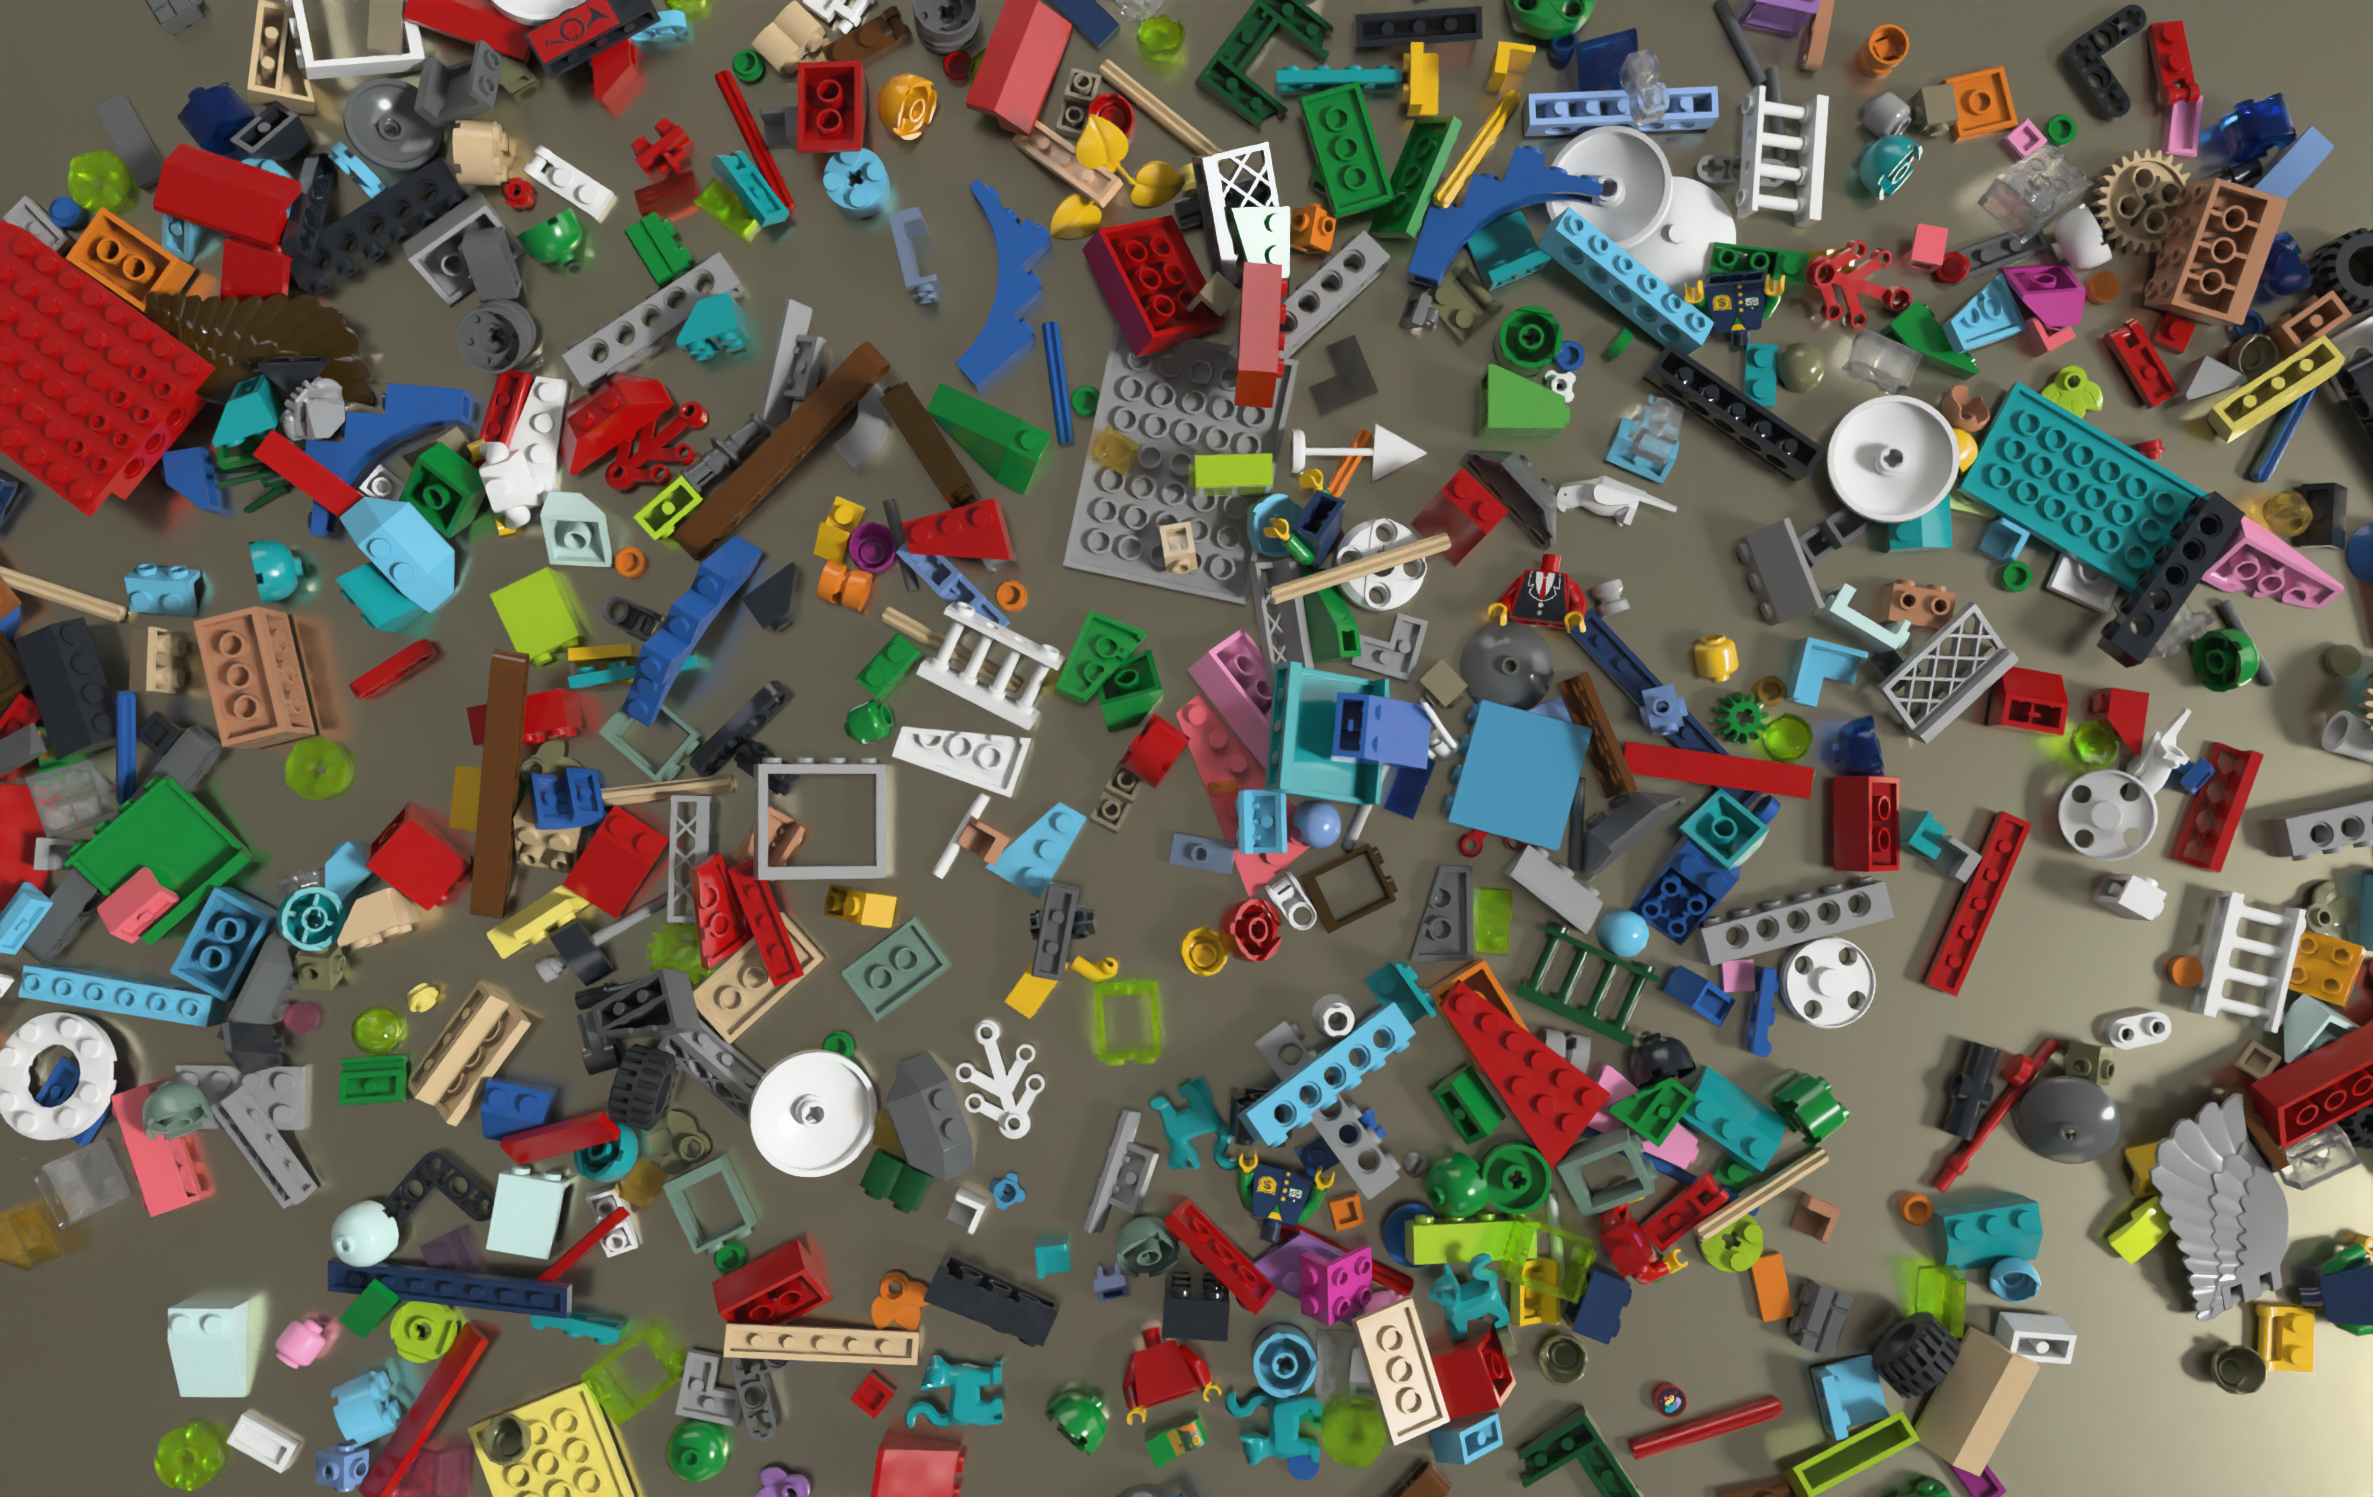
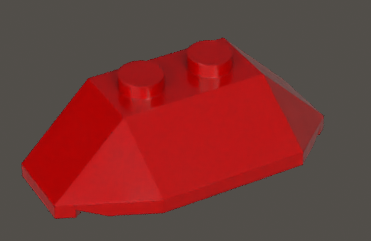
(609, 416)

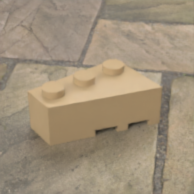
(274, 64)

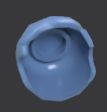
(1317, 823)

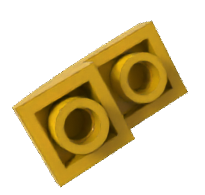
(1029, 992)

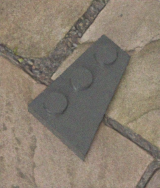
(1448, 918)

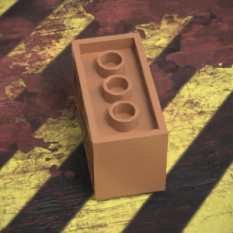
(2214, 252)
(254, 678)

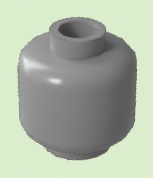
(1886, 115)

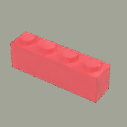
(158, 1163)

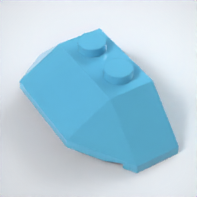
(404, 548)

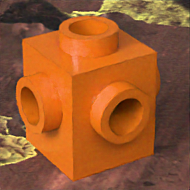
(1312, 229)

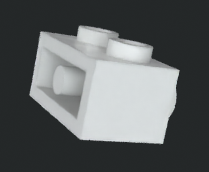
(2131, 896)
(2036, 1336)

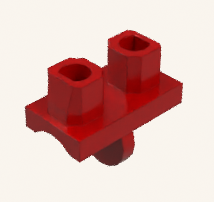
(665, 152)

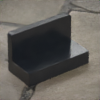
(2328, 509)

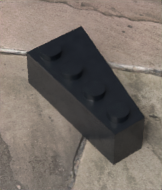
(991, 1301)

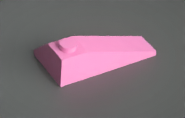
(2267, 566)

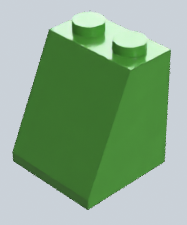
(1518, 407)

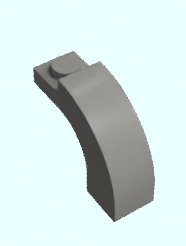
(869, 432)

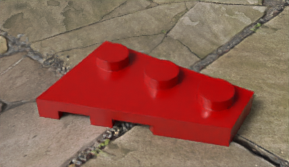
(718, 911)

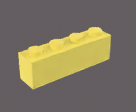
(2275, 389)

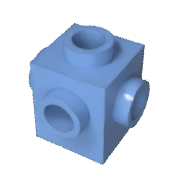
(1661, 699)
(342, 1466)

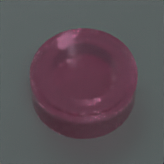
(301, 1017)

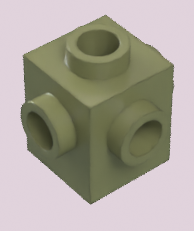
(320, 968)
(2090, 1062)

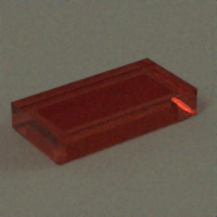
(667, 193)

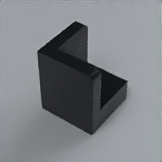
(1884, 664)
(159, 733)

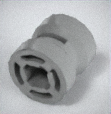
(1609, 596)

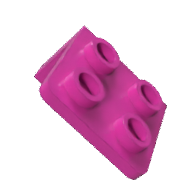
(1337, 1286)

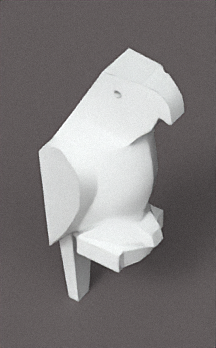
(1606, 498)
(2158, 758)

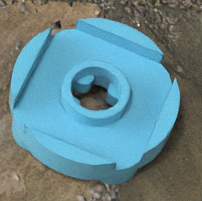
(364, 178)
(1259, 513)

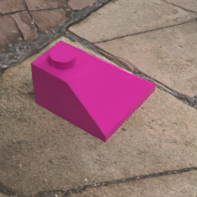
(2049, 292)

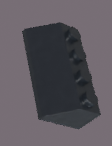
(69, 688)

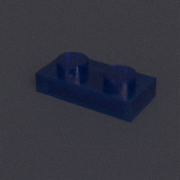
(1408, 790)

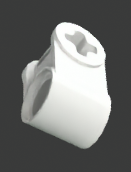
(1291, 899)

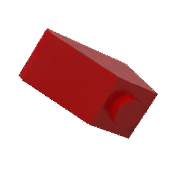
(2125, 714)

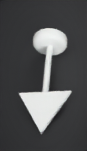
(1388, 452)

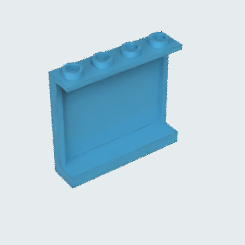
(1517, 774)

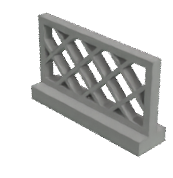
(1958, 690)

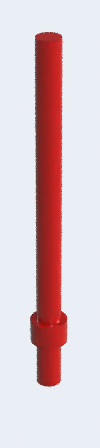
(1958, 1163)

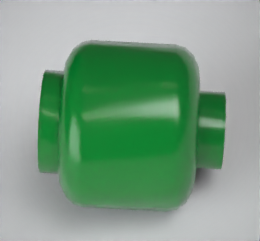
(868, 722)

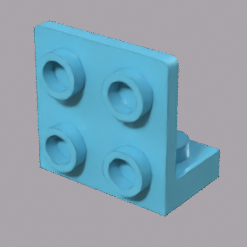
(1848, 1394)

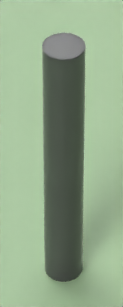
(1740, 42)
(1778, 123)
(898, 535)
(2235, 622)
(1577, 826)

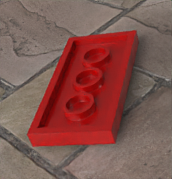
(1229, 1265)

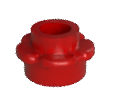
(523, 198)
(2150, 449)

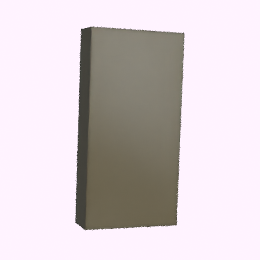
(385, 26)

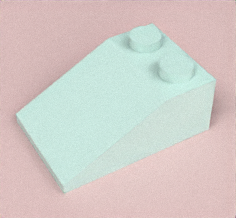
(209, 1347)

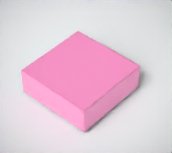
(2023, 140)
(1737, 975)

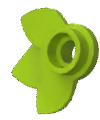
(2077, 398)

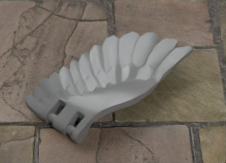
(2221, 1208)

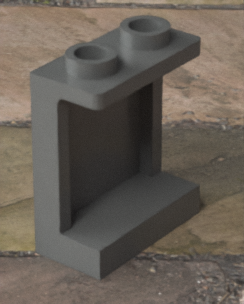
(460, 89)

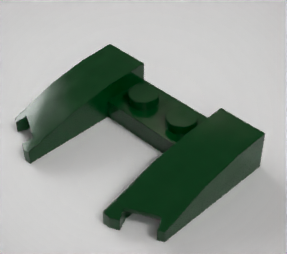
(1224, 73)
(1581, 1439)

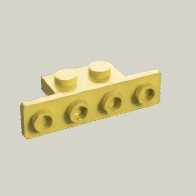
(535, 921)

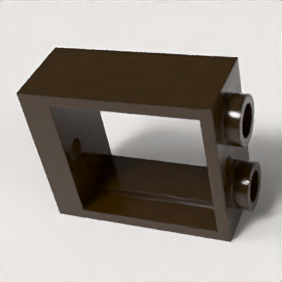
(1319, 902)

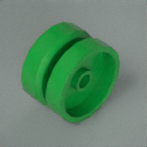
(1532, 1180)

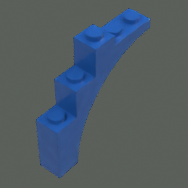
(1488, 199)
(1018, 248)
(367, 435)
(685, 624)

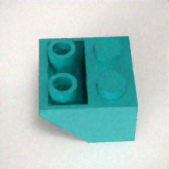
(713, 327)
(249, 411)
(378, 599)

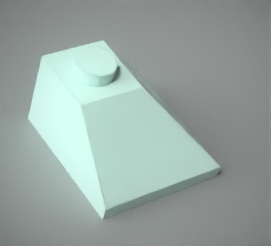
(575, 531)
(2312, 1026)

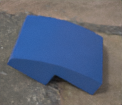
(566, 799)
(61, 1086)

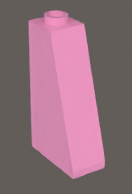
(1678, 1147)

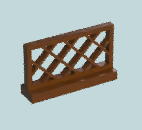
(1603, 749)

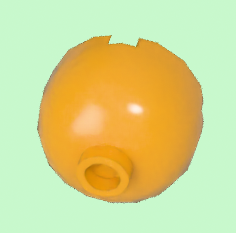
(906, 104)

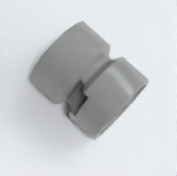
(1573, 1048)

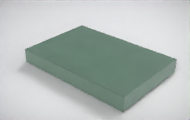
(895, 968)

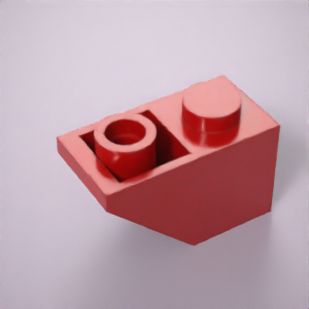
(613, 72)

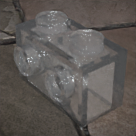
(1655, 429)

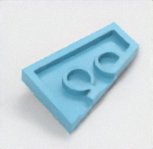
(1985, 318)
(1040, 850)

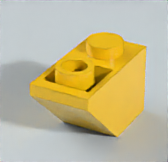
(860, 906)

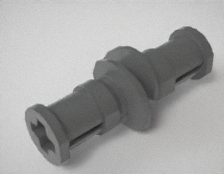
(725, 452)

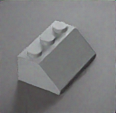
(436, 247)
(1779, 572)
(1554, 888)

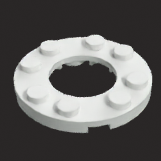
(95, 1084)

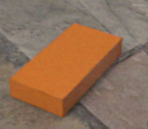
(1771, 1287)

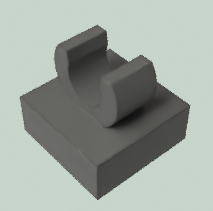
(1418, 312)

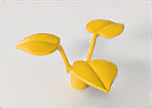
(1106, 146)

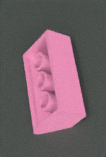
(1237, 686)

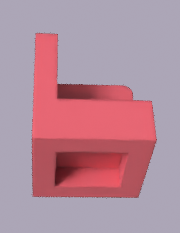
(1927, 248)
(2045, 338)

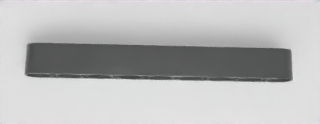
(76, 894)

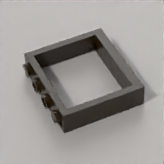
(929, 446)

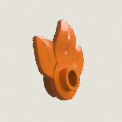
(900, 1305)

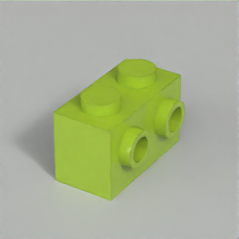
(667, 507)

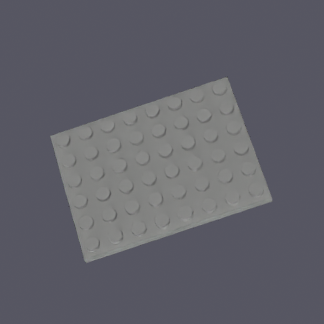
(1174, 409)

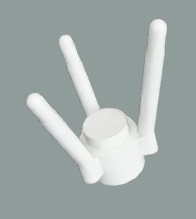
(1441, 741)

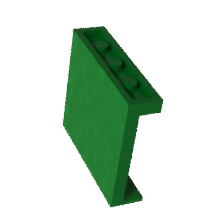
(171, 837)

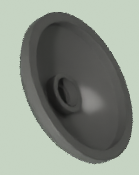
(389, 105)
(1485, 659)
(2070, 1104)

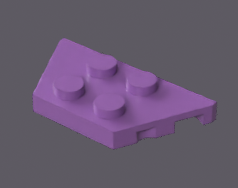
(1283, 1263)

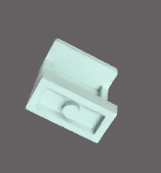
(1858, 627)
(527, 1212)

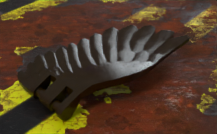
(242, 333)

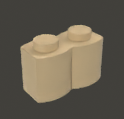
(789, 39)

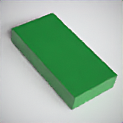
(369, 1308)

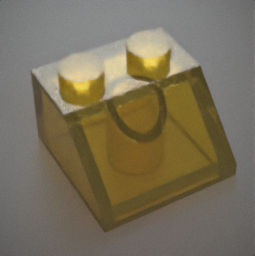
(27, 1238)

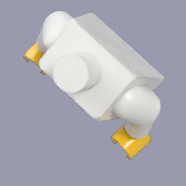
(506, 484)

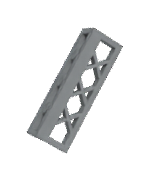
(1287, 620)
(702, 848)
(721, 1063)
(267, 1143)

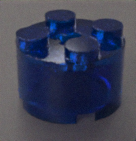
(215, 117)
(2258, 128)

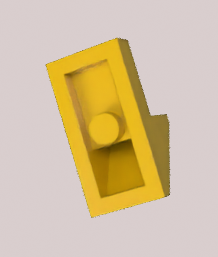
(835, 533)

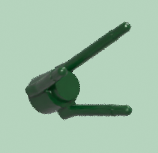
(267, 476)

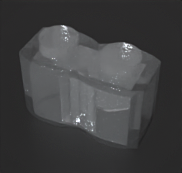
(1641, 82)

